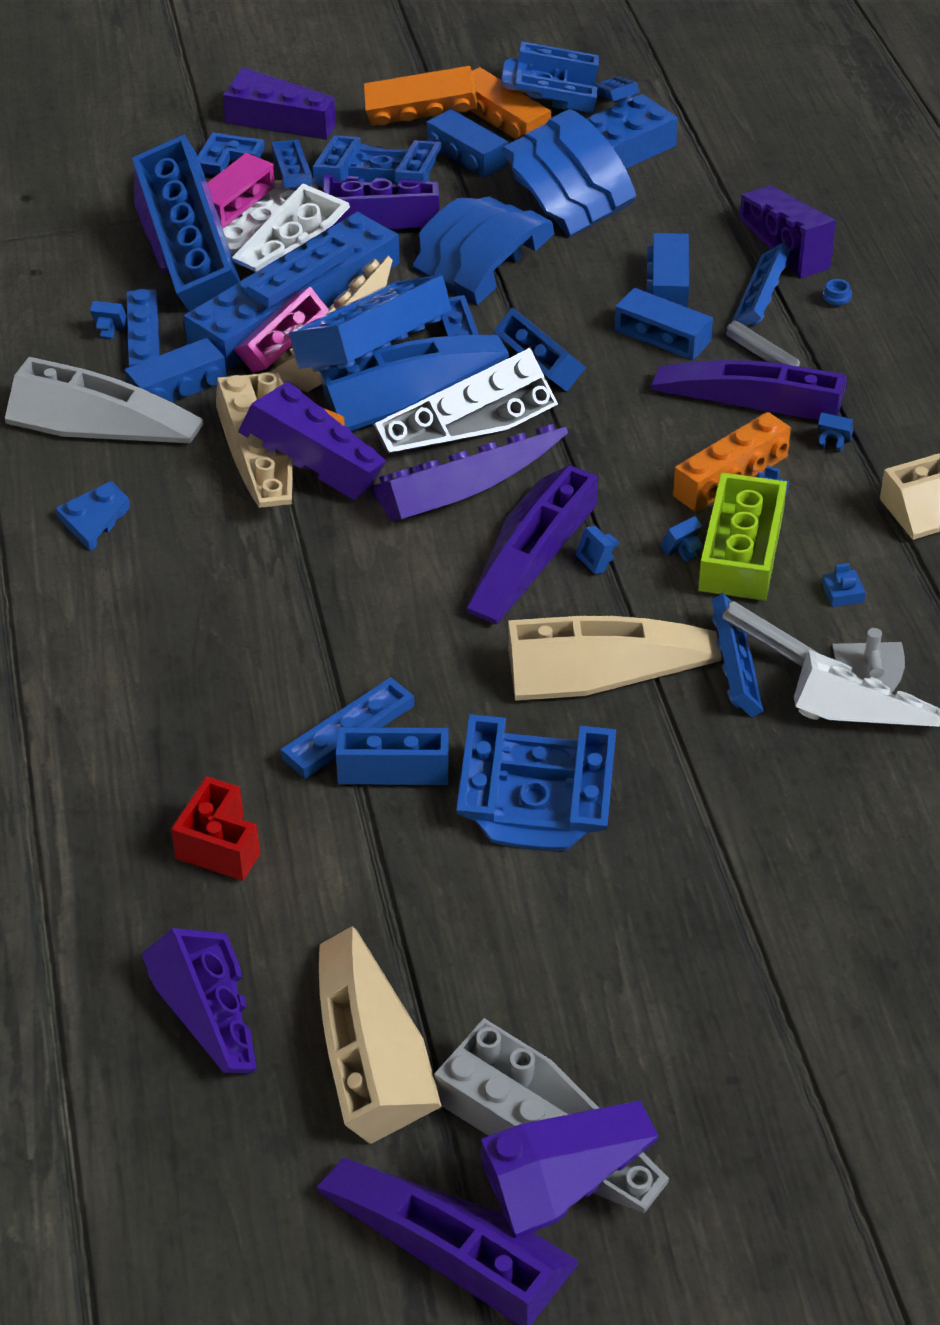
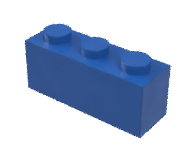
(467, 143)
(669, 267)
(663, 323)
(550, 356)
(179, 371)
(392, 756)

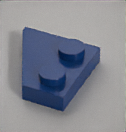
(93, 513)

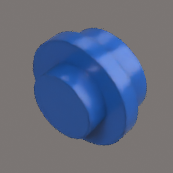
(837, 292)

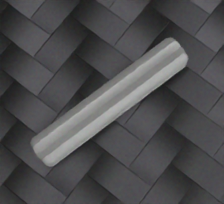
(759, 345)
(766, 633)

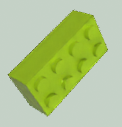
(742, 536)

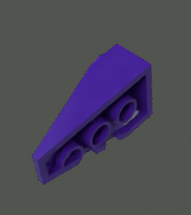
(199, 982)
(558, 1160)

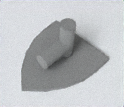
(873, 659)

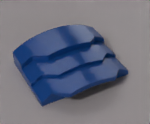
(554, 75)
(348, 157)
(571, 172)
(473, 239)
(535, 787)

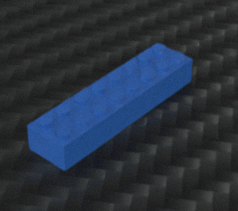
(235, 315)

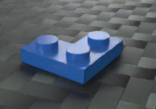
(223, 148)

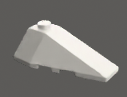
(294, 223)
(835, 693)

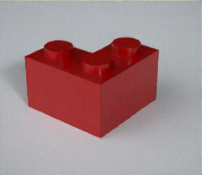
(213, 831)

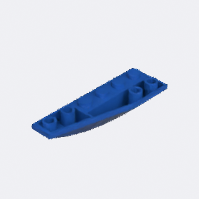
(406, 375)

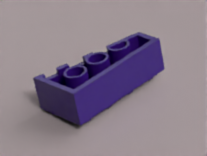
(391, 205)
(313, 439)

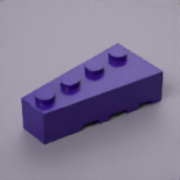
(278, 106)
(782, 218)

